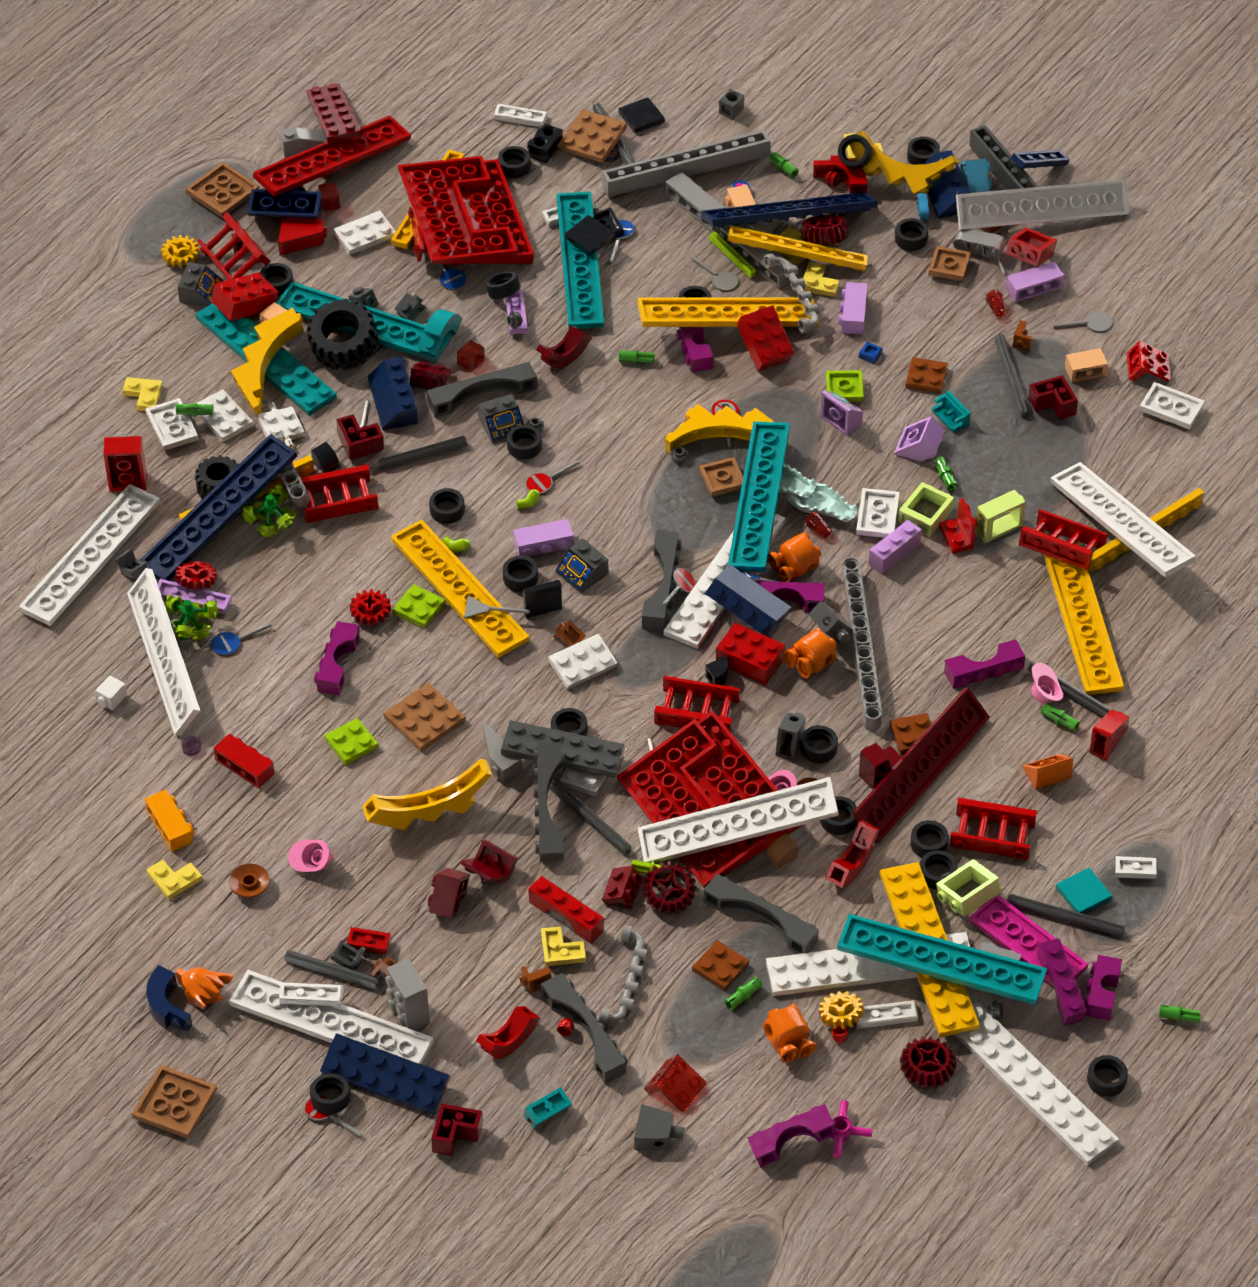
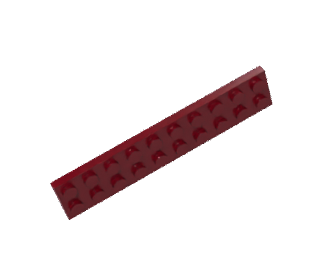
(922, 763)

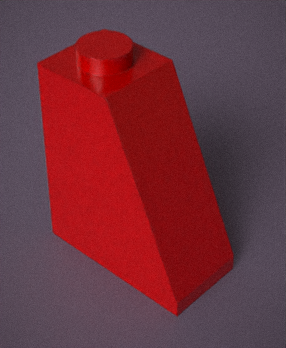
(301, 234)
(1108, 733)

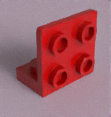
(1146, 358)
(961, 530)

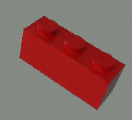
(244, 760)

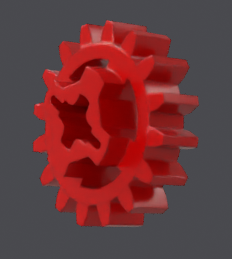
(196, 575)
(370, 607)

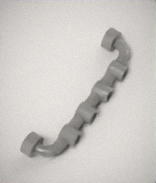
(797, 284)
(631, 986)

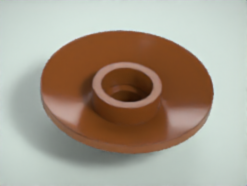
(249, 874)

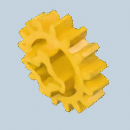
(180, 251)
(841, 1010)

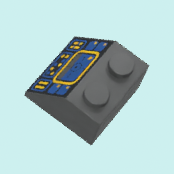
(197, 284)
(499, 417)
(582, 566)

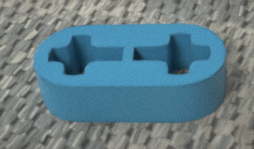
(922, 207)

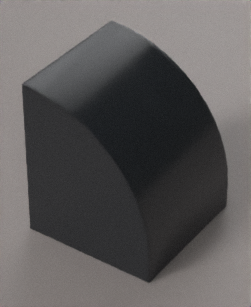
(325, 458)
(717, 671)

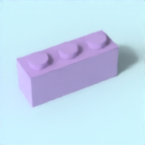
(1034, 282)
(853, 308)
(543, 538)
(895, 547)

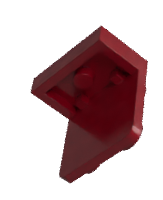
(491, 863)

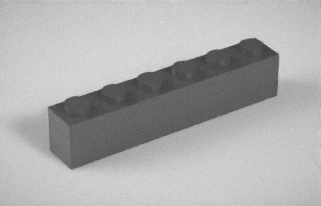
(1005, 169)

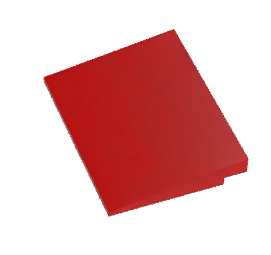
(466, 212)
(695, 772)

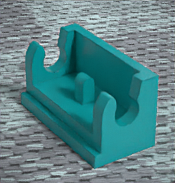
(951, 412)
(547, 1107)

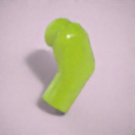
(530, 501)
(457, 545)

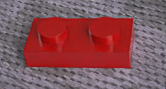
(371, 940)

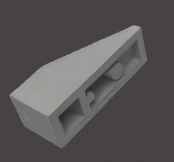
(299, 139)
(501, 765)

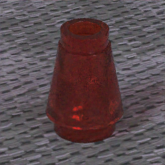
(996, 303)
(818, 524)

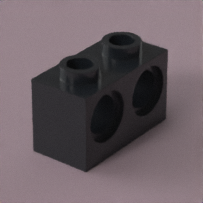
(544, 143)

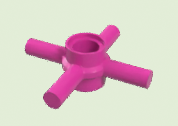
(843, 1122)

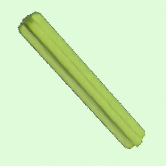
(732, 254)

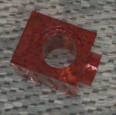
(330, 196)
(470, 355)

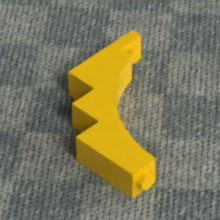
(271, 336)

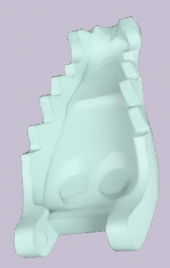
(795, 483)
(825, 502)

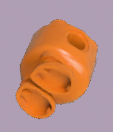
(797, 556)
(811, 653)
(789, 1033)

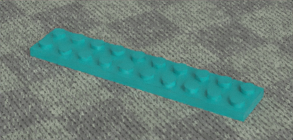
(579, 268)
(391, 329)
(284, 370)
(759, 496)
(942, 959)

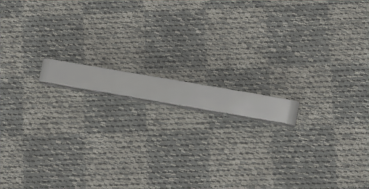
(862, 644)

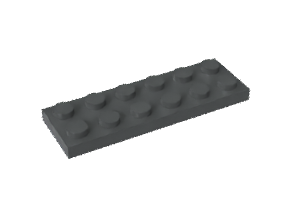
(577, 751)

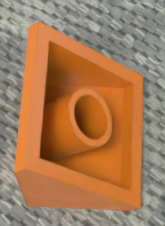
(1049, 770)

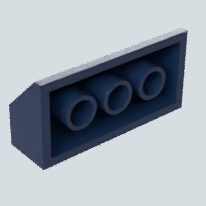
(946, 187)
(288, 204)
(393, 394)
(748, 600)

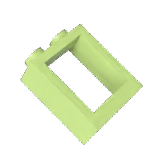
(934, 495)
(989, 529)
(965, 905)

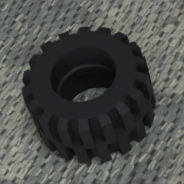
(212, 470)

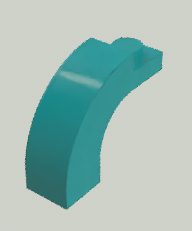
(436, 329)

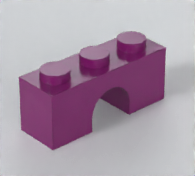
(697, 356)
(1106, 973)

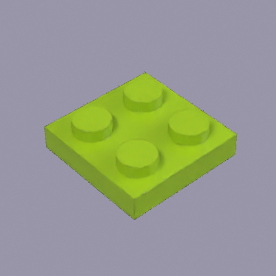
(846, 384)
(418, 606)
(351, 741)

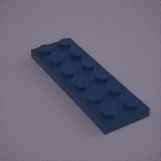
(385, 1073)

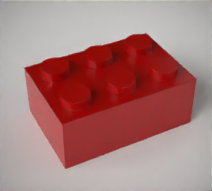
(243, 296)
(765, 338)
(125, 462)
(751, 653)

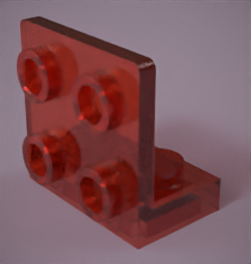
(676, 1082)

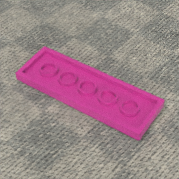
(1019, 933)

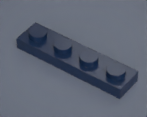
(1040, 159)

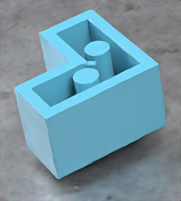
(976, 175)

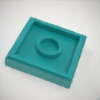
(1084, 891)

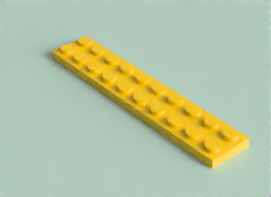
(715, 311)
(455, 584)
(1084, 627)
(916, 912)

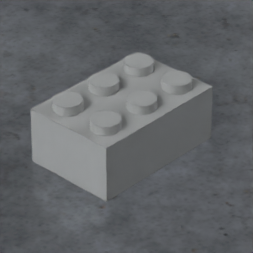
(407, 995)

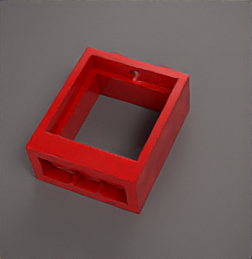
(1025, 243)

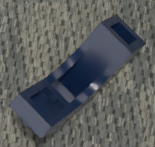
(158, 989)

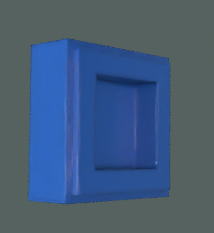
(870, 352)

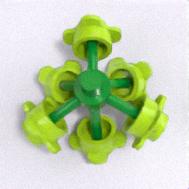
(264, 511)
(192, 613)

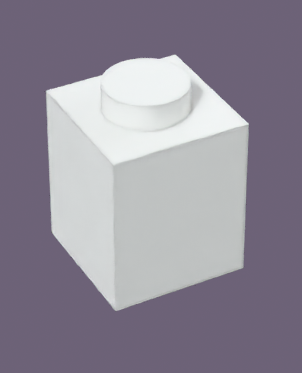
(111, 693)

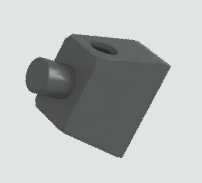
(837, 629)
(791, 726)
(655, 1129)

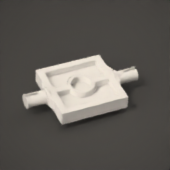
(281, 424)

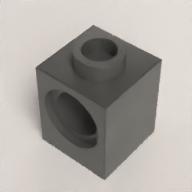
(731, 104)

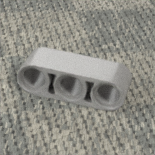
(980, 243)
(295, 488)

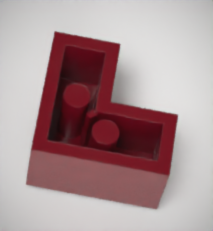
(1054, 394)
(358, 440)
(876, 763)
(448, 889)
(455, 1124)

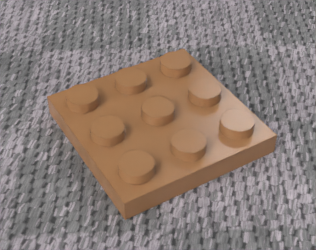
(592, 136)
(221, 189)
(424, 717)
(174, 1101)

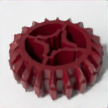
(824, 229)
(661, 885)
(929, 1070)

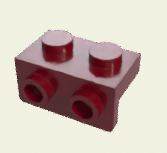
(429, 376)
(622, 886)

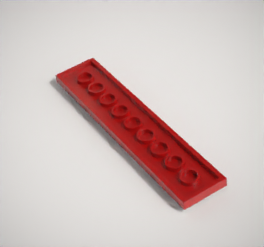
(330, 156)

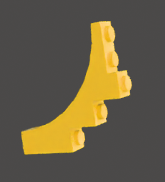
(895, 172)
(702, 424)
(430, 804)

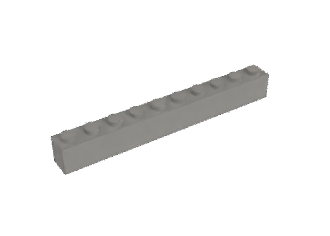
(688, 161)
(695, 199)

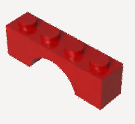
(583, 919)

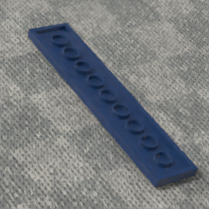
(786, 209)
(219, 507)

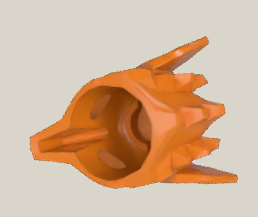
(202, 985)

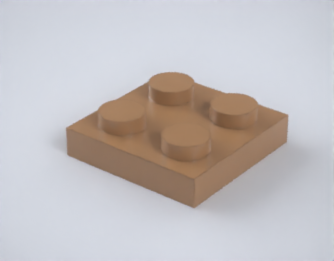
(949, 263)
(722, 476)

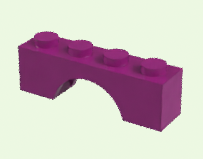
(804, 594)
(343, 640)
(963, 671)
(1069, 1000)
(814, 1123)

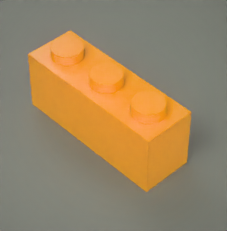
(169, 820)

